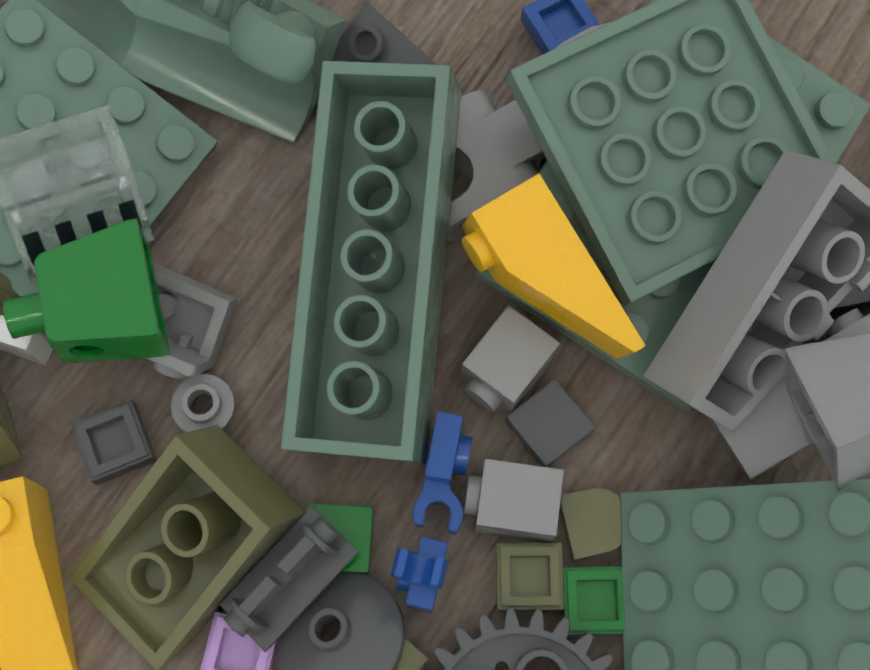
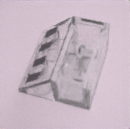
(67, 183)

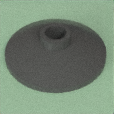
(369, 631)

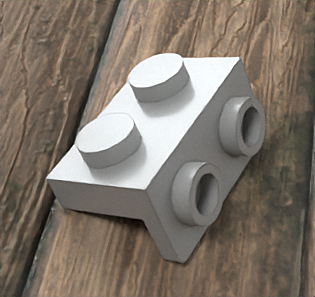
(194, 323)

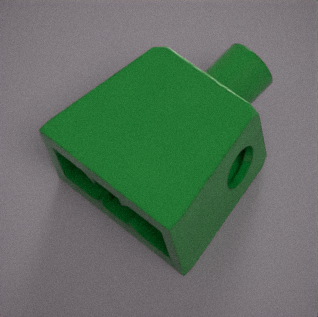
(95, 299)

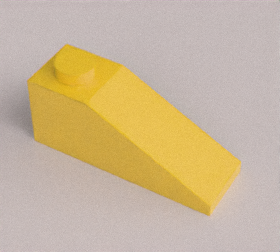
(543, 261)
(32, 592)

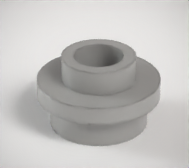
(203, 384)

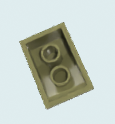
(184, 542)

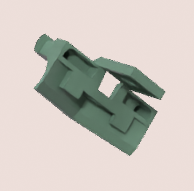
(228, 55)

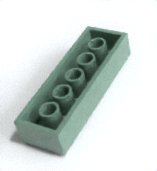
(373, 262)

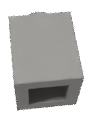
(507, 362)
(515, 500)

